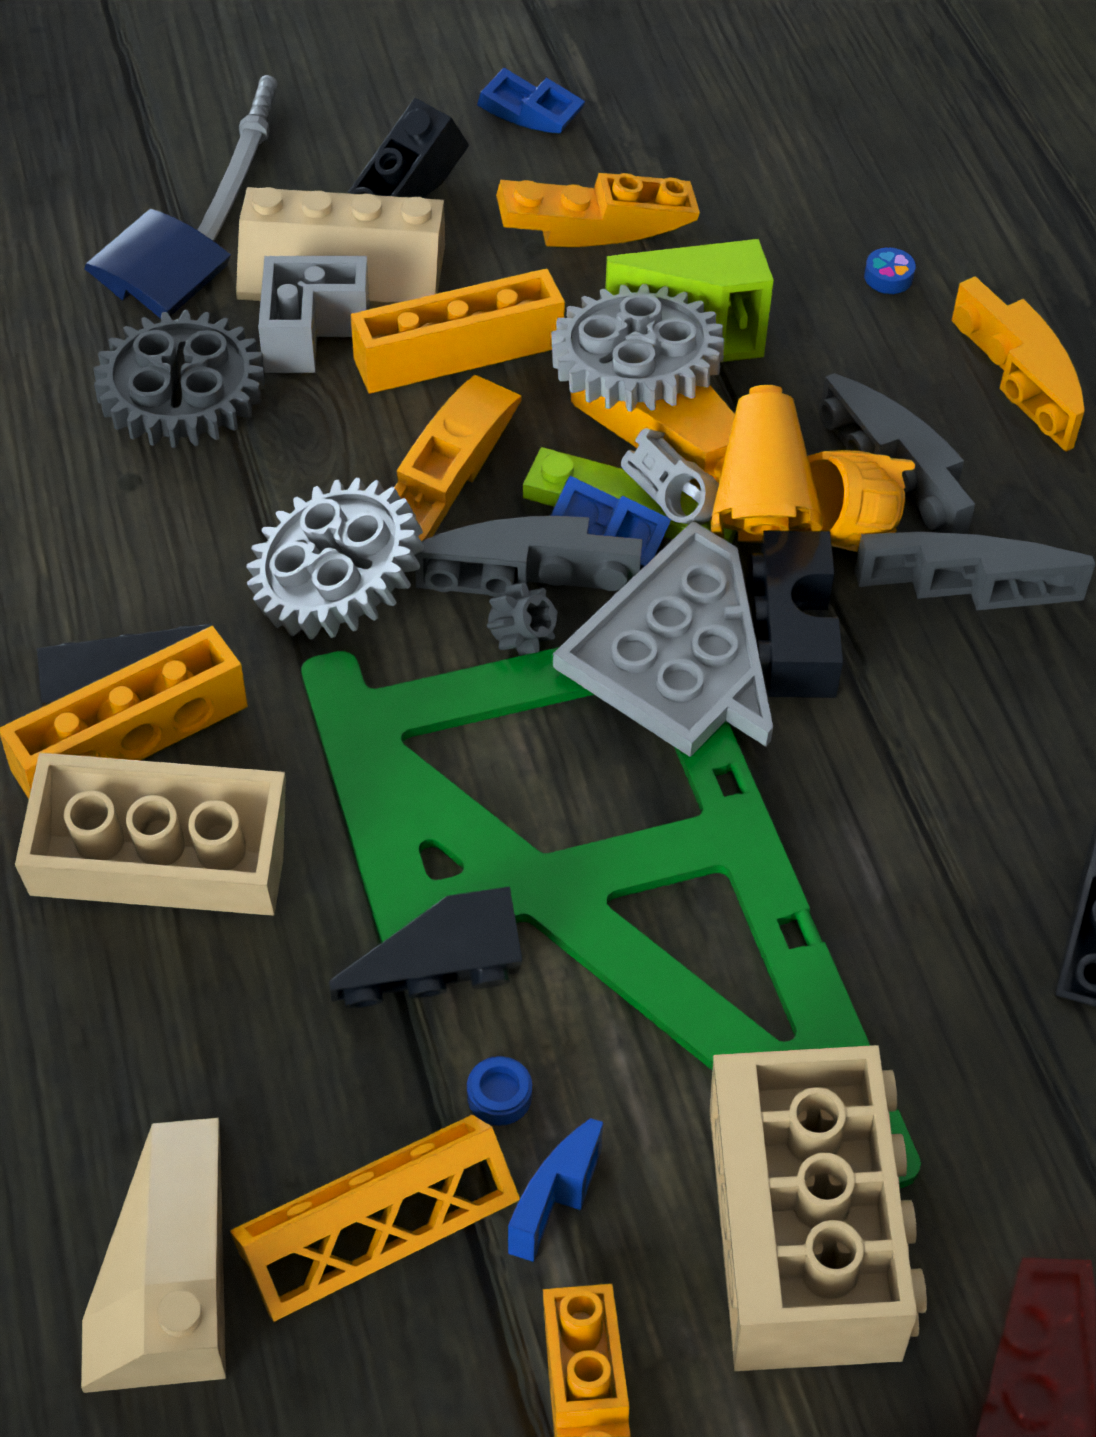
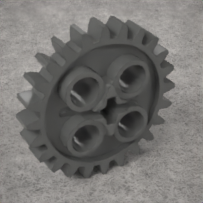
(142, 373)

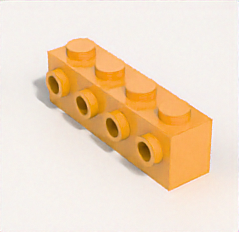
(456, 330)

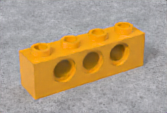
(133, 708)

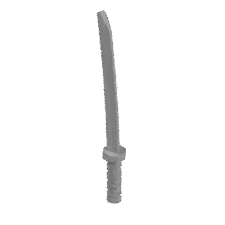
(253, 132)

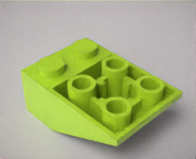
(725, 276)

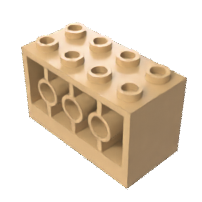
(813, 1209)

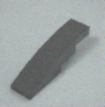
(987, 567)

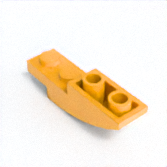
(612, 212)
(1034, 362)
(453, 449)
(585, 1362)

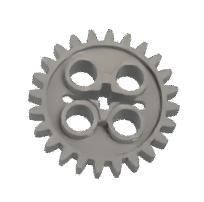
(637, 347)
(335, 558)

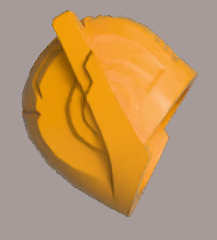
(858, 494)

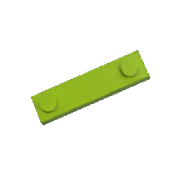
(553, 468)

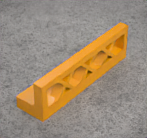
(365, 1192)

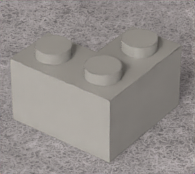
(307, 301)

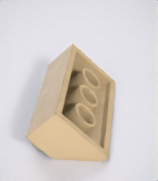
(395, 233)
(154, 834)

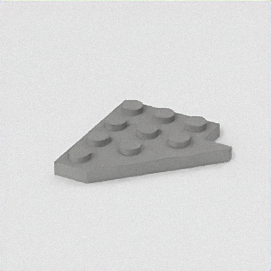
(677, 646)

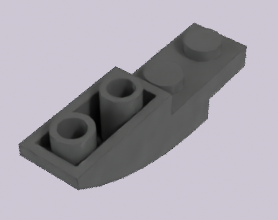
(879, 425)
(526, 549)

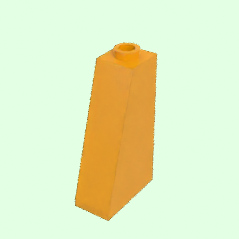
(693, 427)

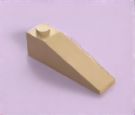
(162, 1280)

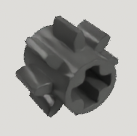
(522, 619)

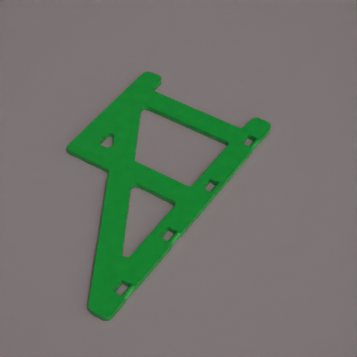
(404, 805)

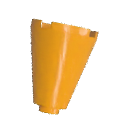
(765, 470)

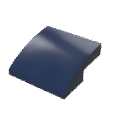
(158, 262)

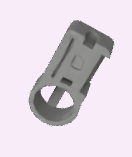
(666, 474)

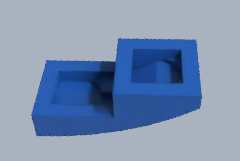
(537, 108)
(613, 516)
(560, 1179)

